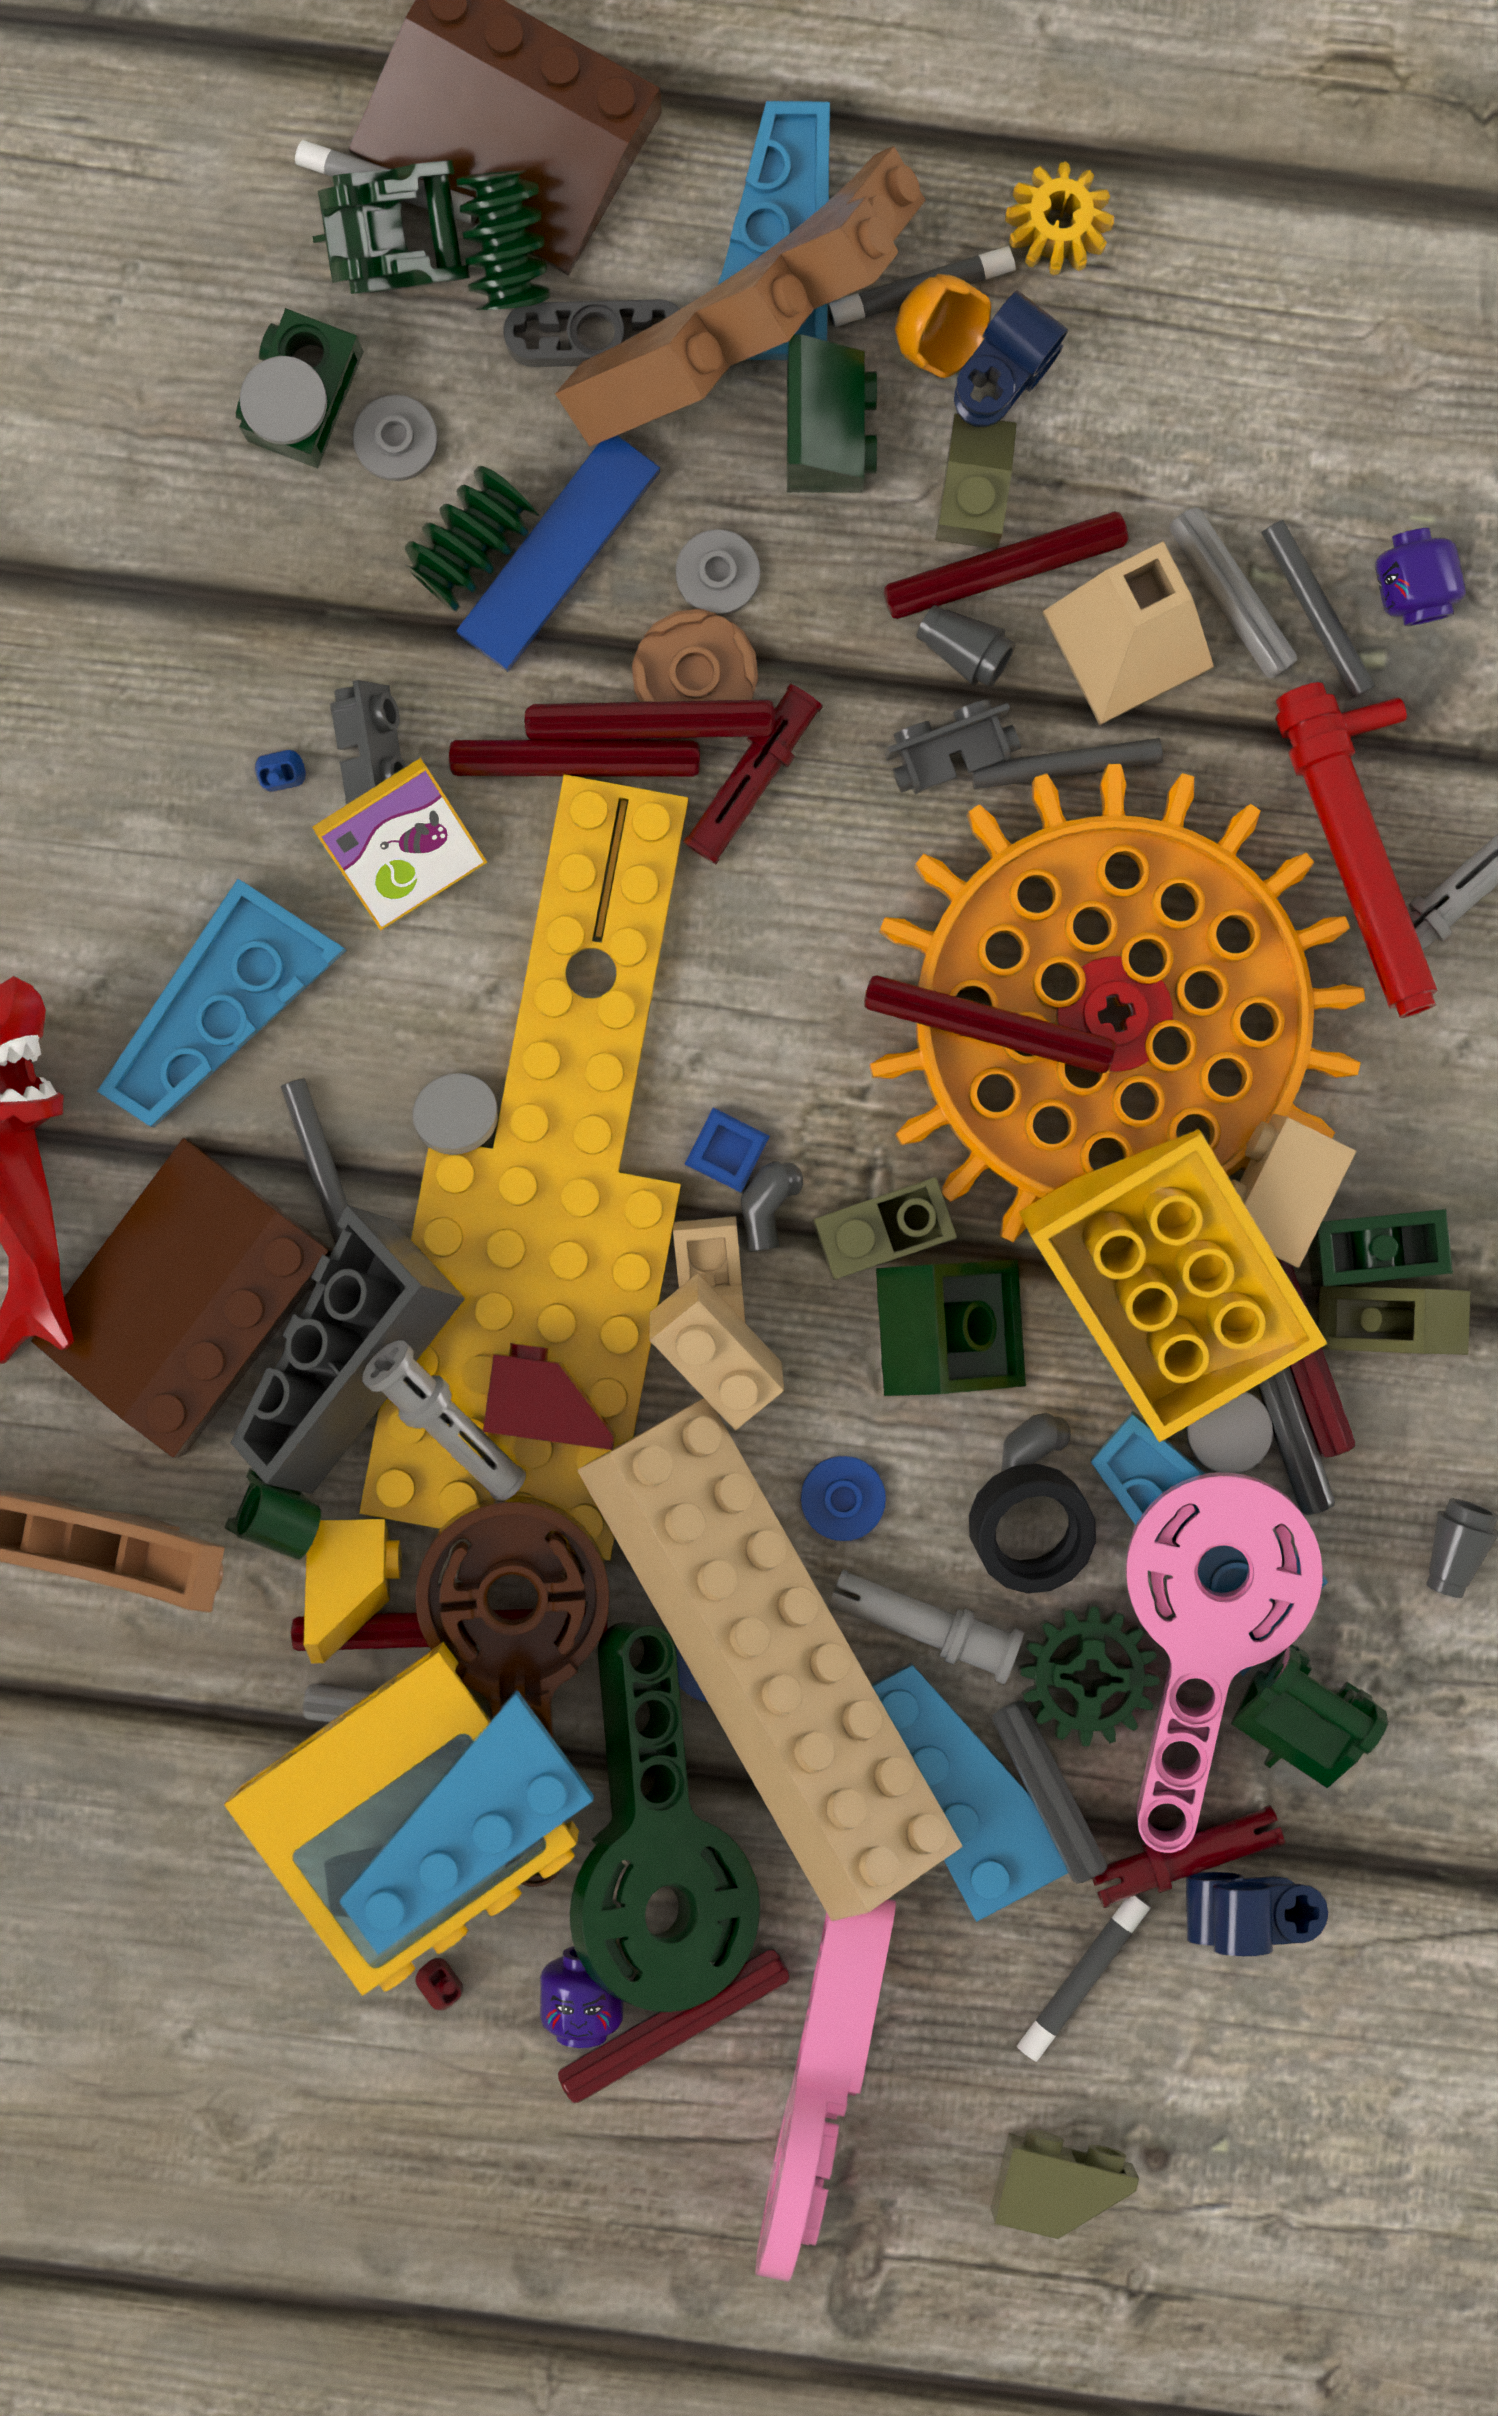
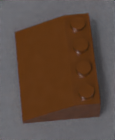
(510, 96)
(184, 1298)

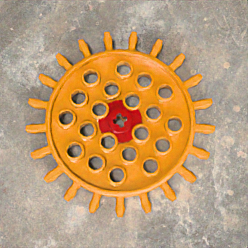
(1073, 864)

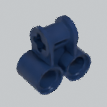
(1014, 357)
(1250, 1914)

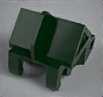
(367, 229)
(1308, 1722)

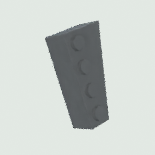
(315, 1401)

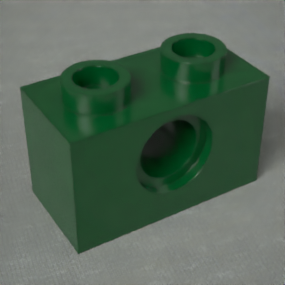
(1380, 1248)

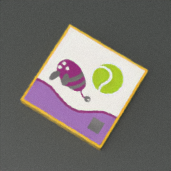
(399, 844)

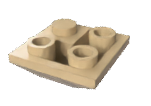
(1130, 633)

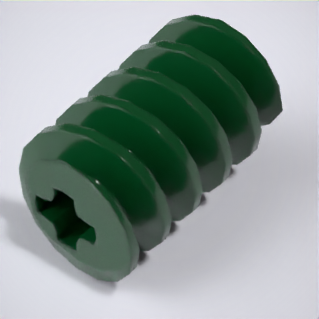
(504, 239)
(468, 536)

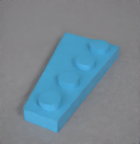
(781, 191)
(223, 993)
(1141, 1470)
(481, 1815)
(993, 1816)

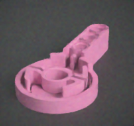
(1213, 1628)
(826, 2072)

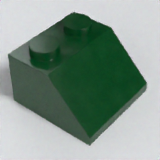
(827, 417)
(950, 1328)

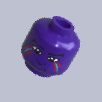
(1420, 577)
(575, 2005)

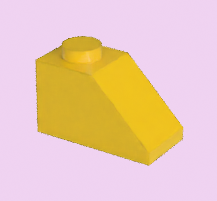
(346, 1581)

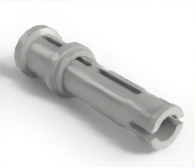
(427, 1404)
(957, 1635)

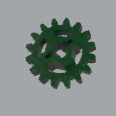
(1088, 1703)

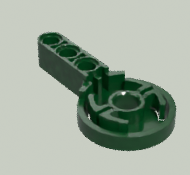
(662, 1846)

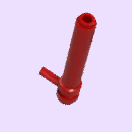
(1323, 758)

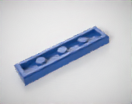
(558, 551)

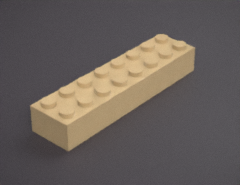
(770, 1660)

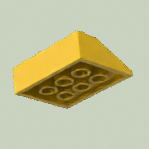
(1173, 1280)

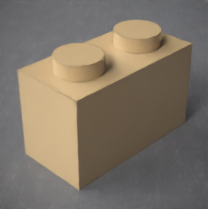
(1291, 1183)
(716, 1351)

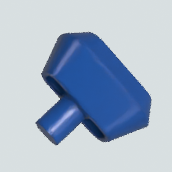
(280, 770)

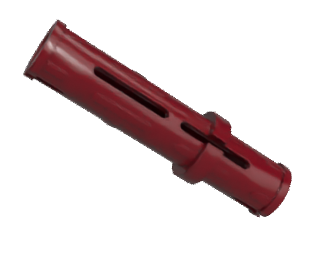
(709, 835)
(1206, 1850)

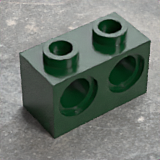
(335, 369)

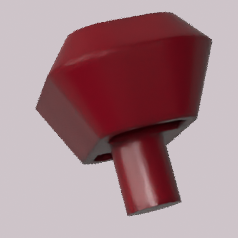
(439, 1984)

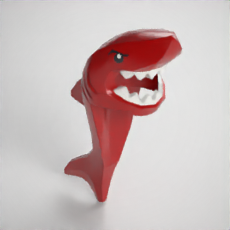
(27, 1227)

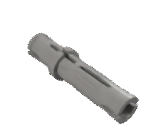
(1455, 895)

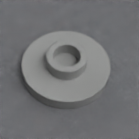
(283, 400)
(395, 438)
(717, 572)
(455, 1114)
(1232, 1435)

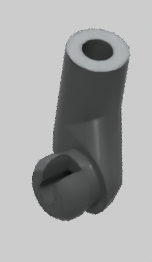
(763, 1198)
(1035, 1440)

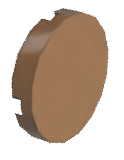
(694, 659)

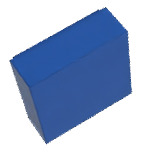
(727, 1150)

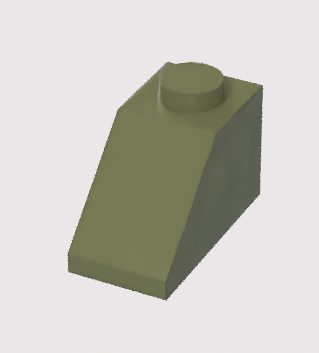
(976, 484)
(1395, 1319)

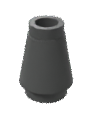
(967, 645)
(1460, 1546)

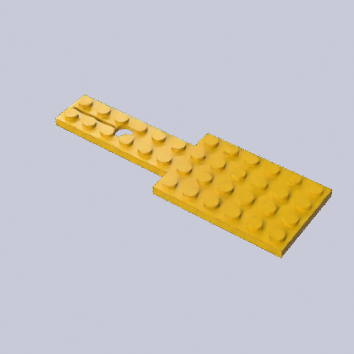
(544, 1223)

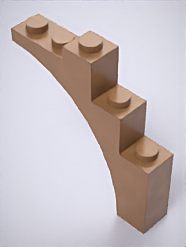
(750, 312)
(110, 1549)

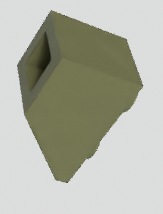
(884, 1228)
(1057, 2187)

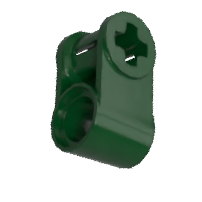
(276, 1518)

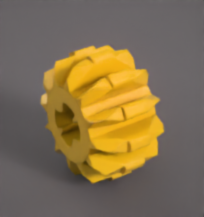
(1067, 196)

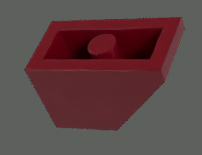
(541, 1401)

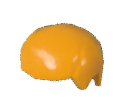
(942, 324)

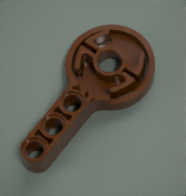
(523, 1651)

